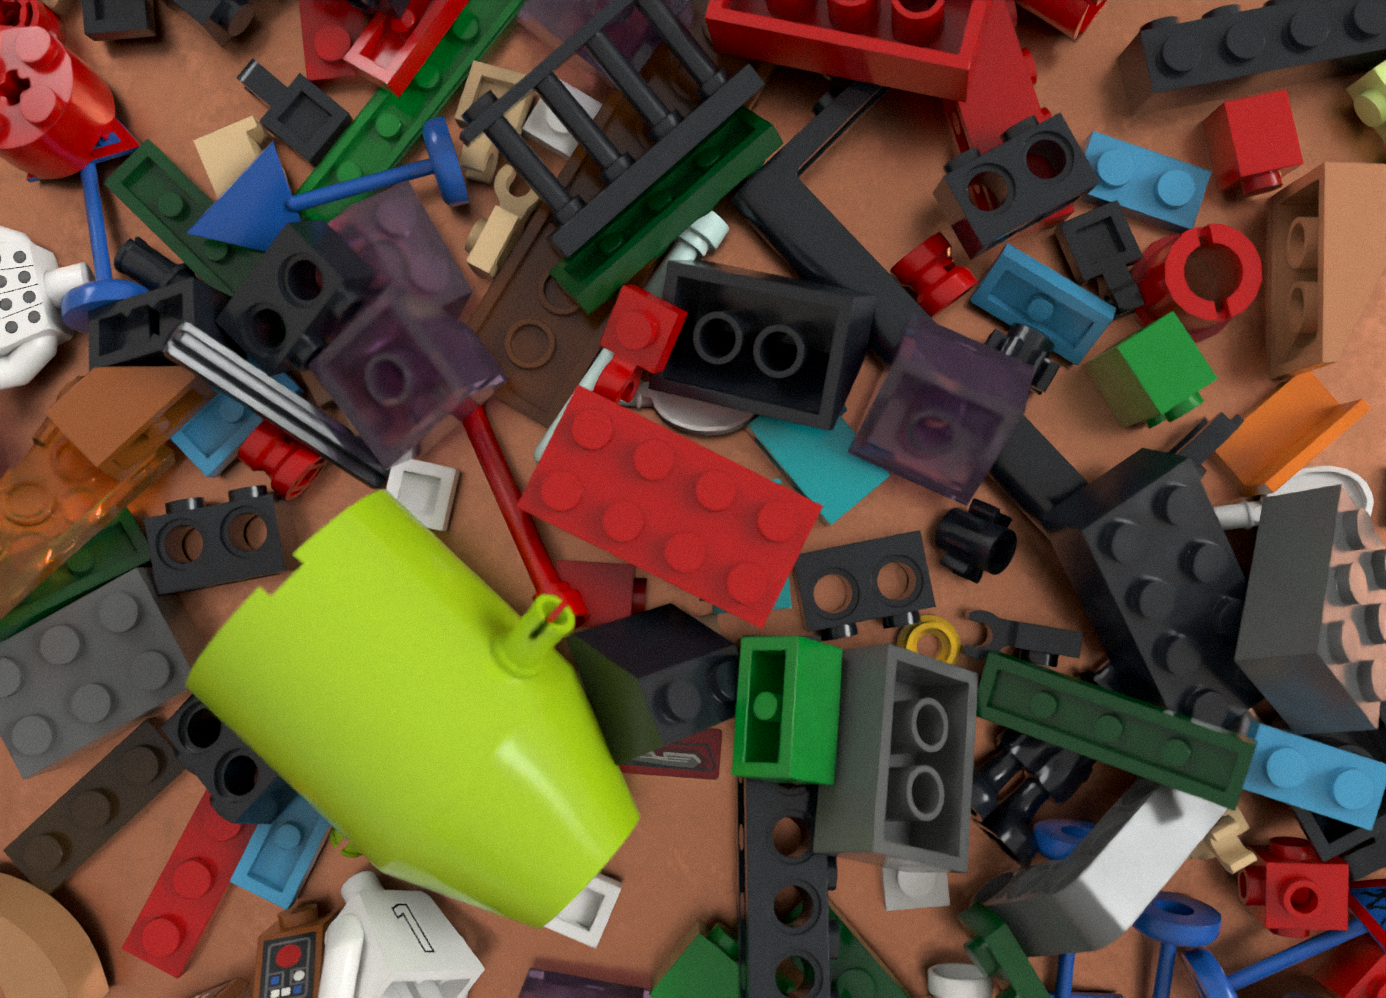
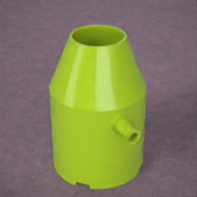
(424, 717)

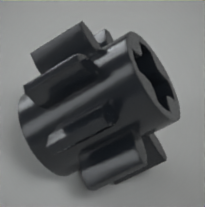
(1030, 348)
(976, 540)

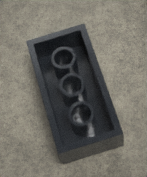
(1158, 584)

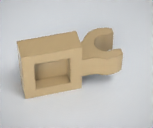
(483, 155)
(495, 238)
(1224, 843)

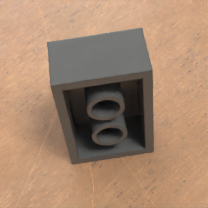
(1317, 612)
(94, 671)
(901, 763)

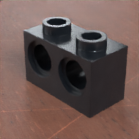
(1019, 194)
(287, 287)
(135, 328)
(224, 554)
(858, 568)
(226, 766)

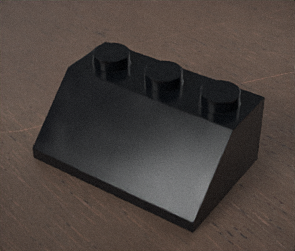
(764, 342)

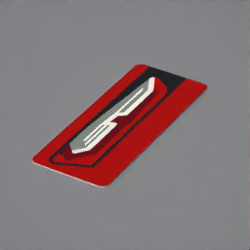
(687, 758)

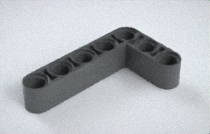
(1110, 874)

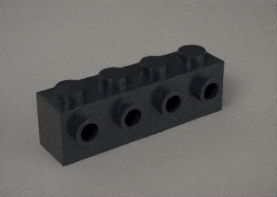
(1250, 51)

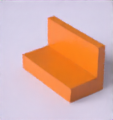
(1284, 434)

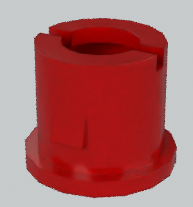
(1164, 286)

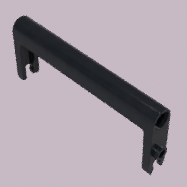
(828, 254)

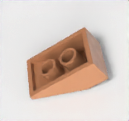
(1324, 262)

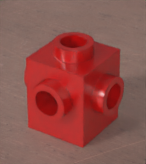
(1294, 889)

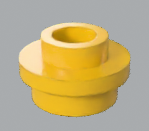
(941, 629)

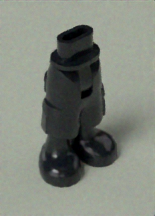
(1049, 775)

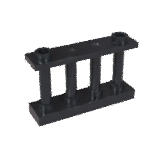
(621, 174)

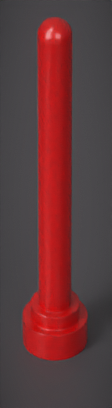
(519, 521)

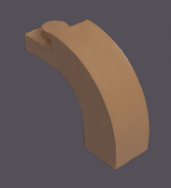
(44, 947)

